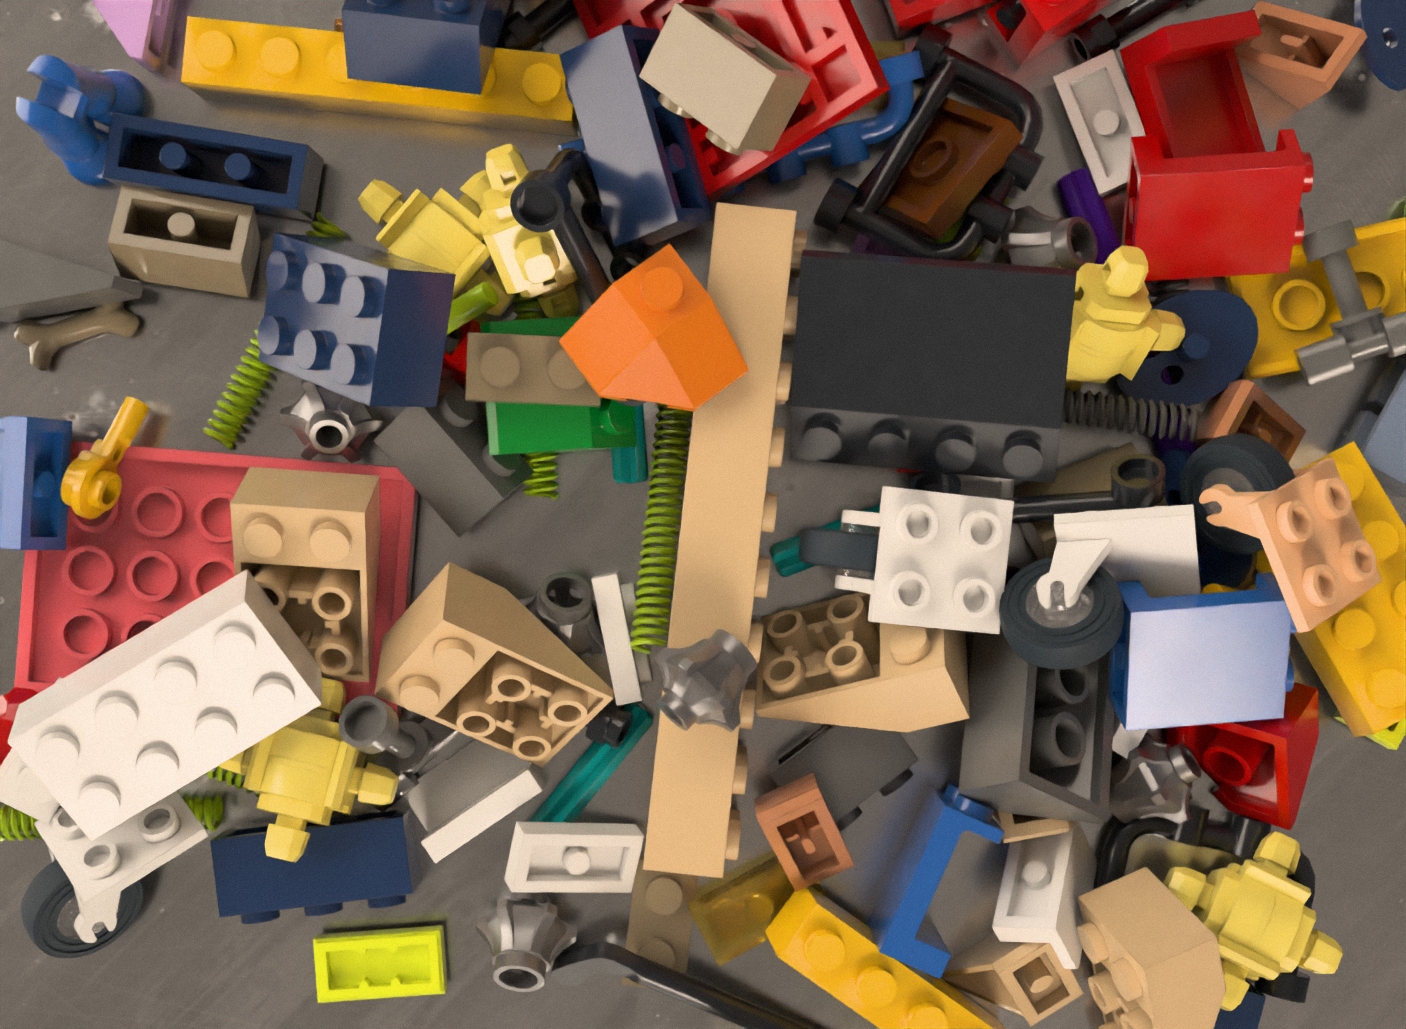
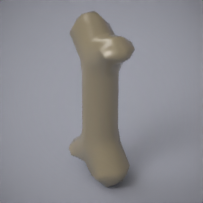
(47, 339)

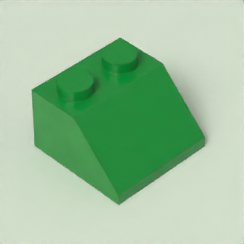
(554, 428)

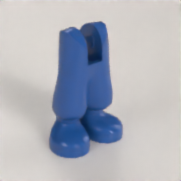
(68, 106)

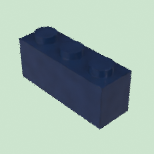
(633, 142)
(214, 165)
(348, 861)

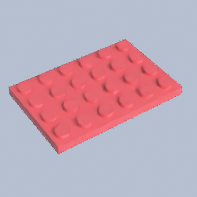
(169, 547)

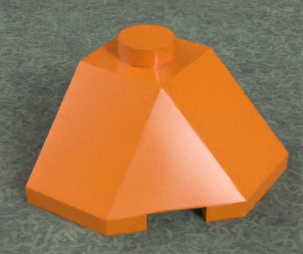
(655, 338)

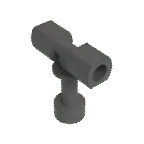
(1361, 331)
(404, 746)

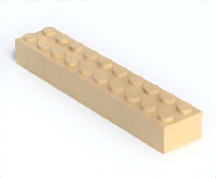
(721, 533)

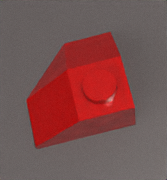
(1259, 762)

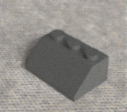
(1037, 735)

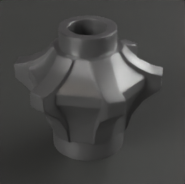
(1048, 241)
(330, 422)
(568, 611)
(705, 681)
(1154, 782)
(524, 939)

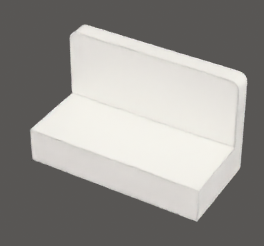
(470, 795)
(1042, 890)

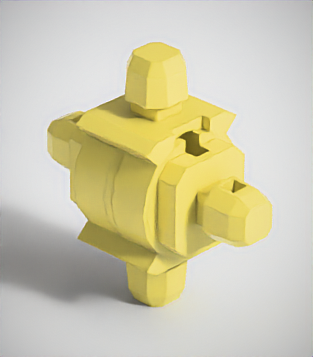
(438, 232)
(524, 259)
(1115, 320)
(309, 774)
(1257, 917)

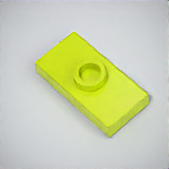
(380, 964)

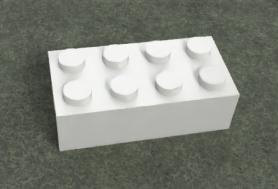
(167, 705)

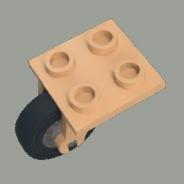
(1301, 517)

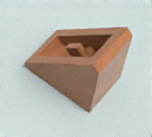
(1298, 52)
(1249, 411)
(803, 832)

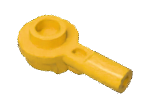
(92, 479)

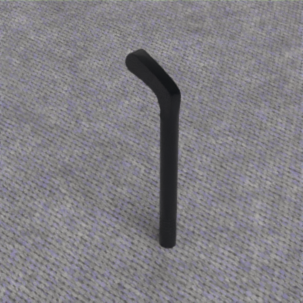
(604, 957)

